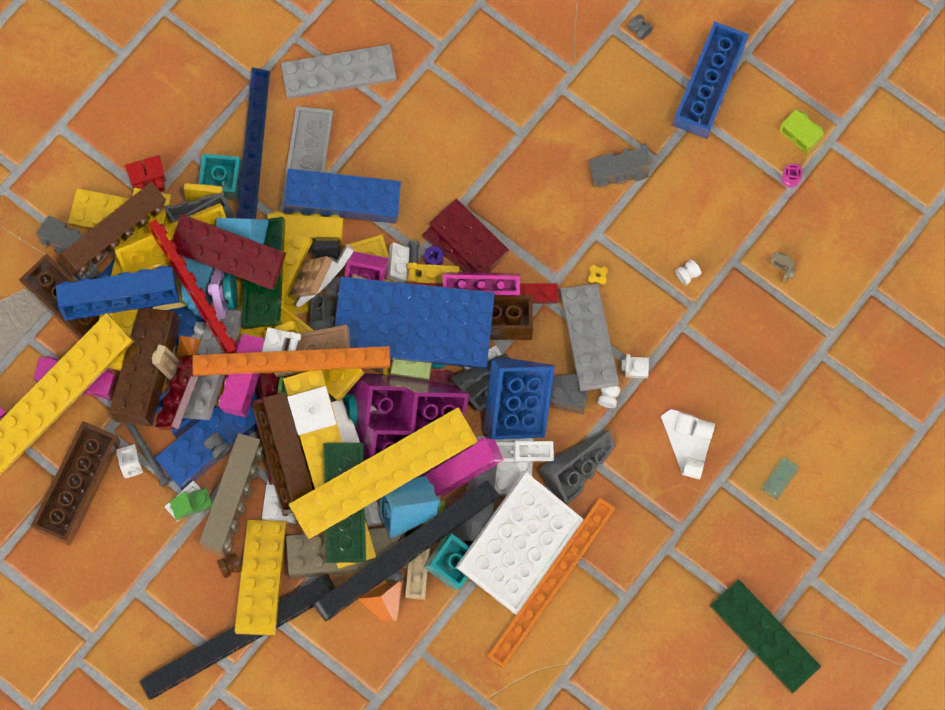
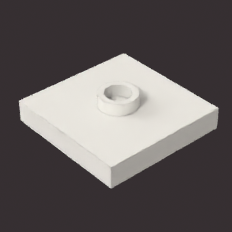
(312, 410)

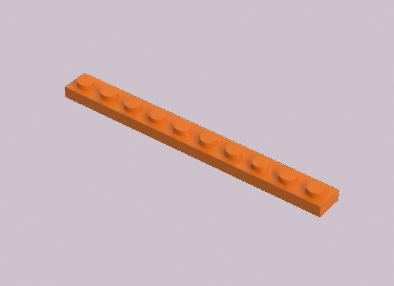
(291, 361)
(551, 583)

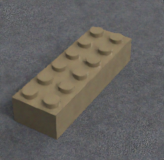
(232, 495)
(307, 555)

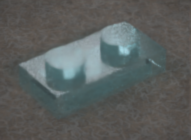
(780, 478)

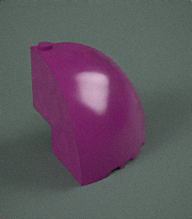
(398, 406)

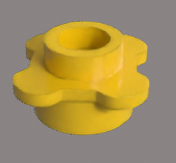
(595, 279)

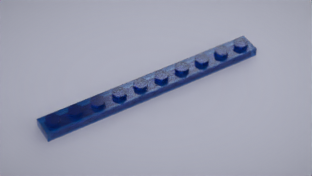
(253, 144)

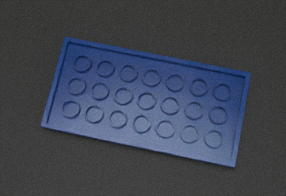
(417, 321)

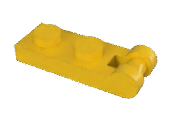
(429, 273)

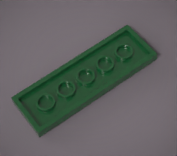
(262, 304)
(346, 539)
(765, 636)

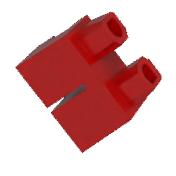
(154, 173)

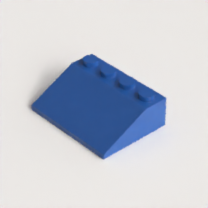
(518, 399)

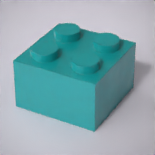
(223, 172)
(445, 559)

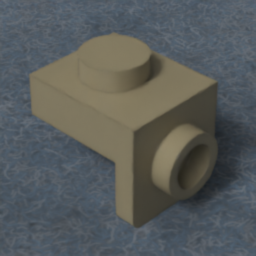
(783, 262)

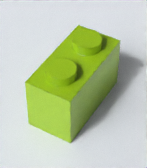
(802, 131)

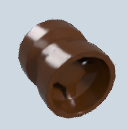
(231, 565)

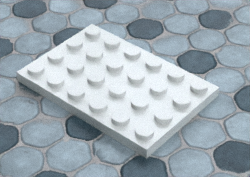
(519, 543)

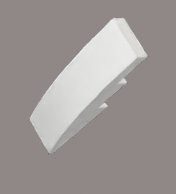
(335, 267)
(526, 451)

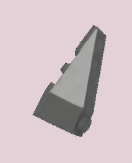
(575, 466)
(472, 528)

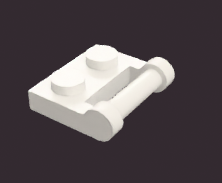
(276, 340)
(272, 509)

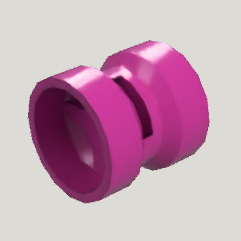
(792, 179)

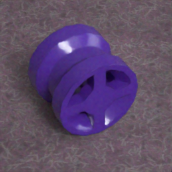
(434, 260)

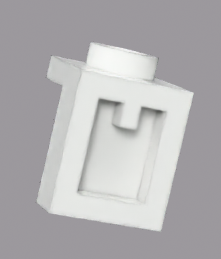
(635, 367)
(129, 461)

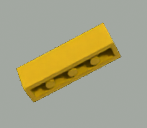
(312, 225)

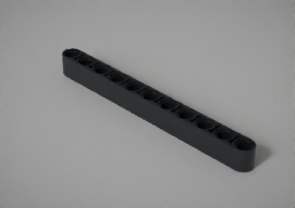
(406, 550)
(230, 642)

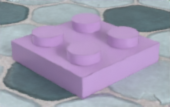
(215, 289)

